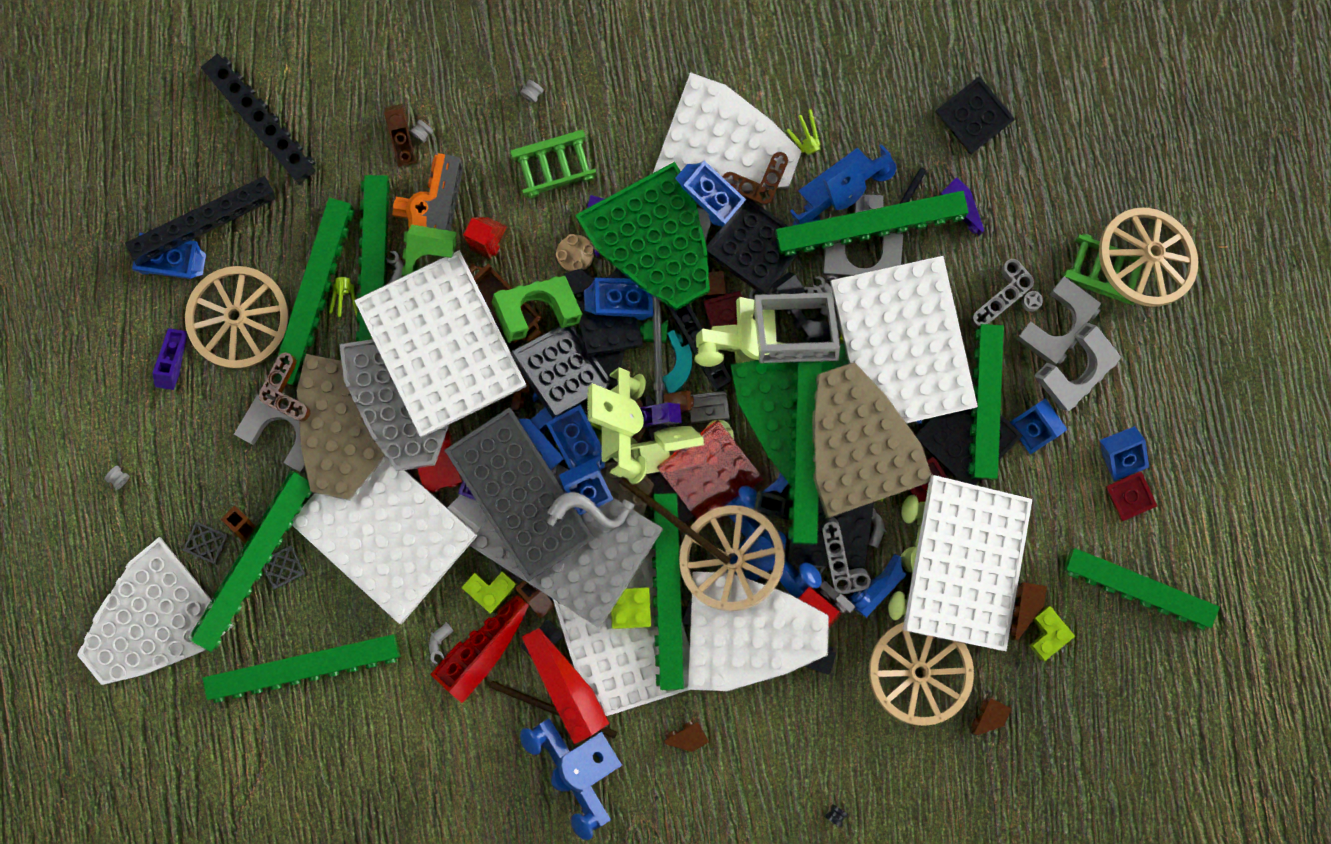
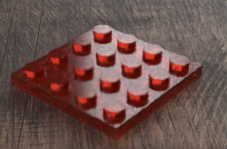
(709, 473)

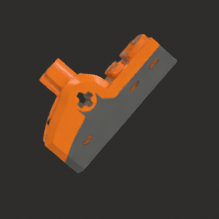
(438, 206)

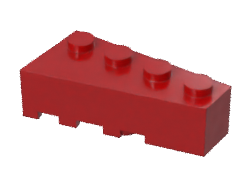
(484, 236)

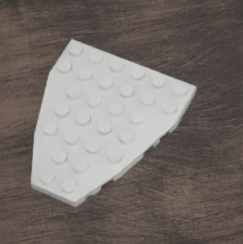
(727, 134)
(145, 618)
(751, 643)

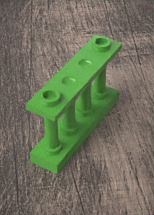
(557, 145)
(1092, 281)

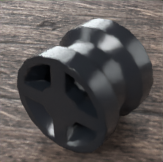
(836, 815)

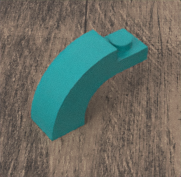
(679, 375)

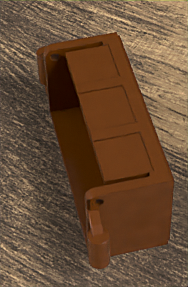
(490, 283)

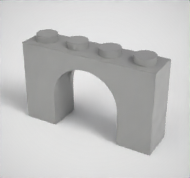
(837, 265)
(1082, 308)
(1101, 359)
(255, 421)

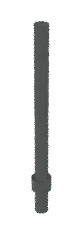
(658, 386)

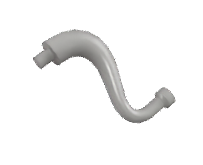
(573, 499)

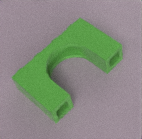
(426, 241)
(554, 292)

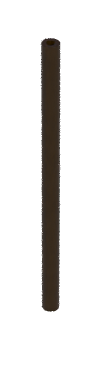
(675, 521)
(538, 703)

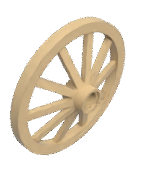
(1147, 257)
(243, 314)
(773, 578)
(909, 718)

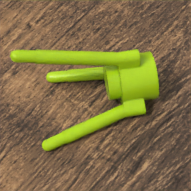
(811, 144)
(342, 287)

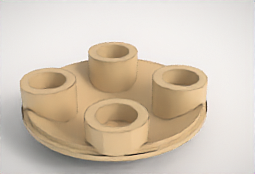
(575, 252)

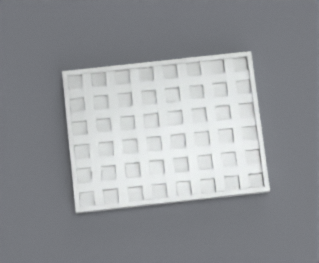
(907, 337)
(440, 343)
(387, 538)
(967, 563)
(620, 661)

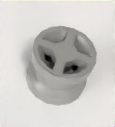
(531, 91)
(421, 131)
(1034, 298)
(116, 477)

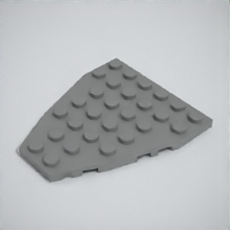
(385, 410)

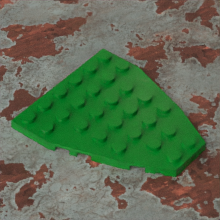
(653, 237)
(766, 401)

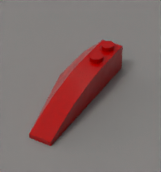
(474, 658)
(566, 687)

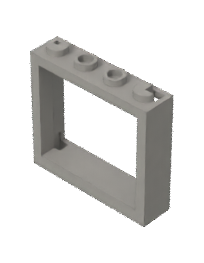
(799, 351)

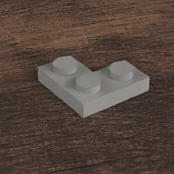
(841, 602)

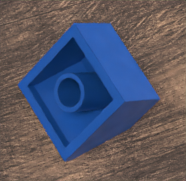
(1038, 426)
(1125, 453)
(588, 481)

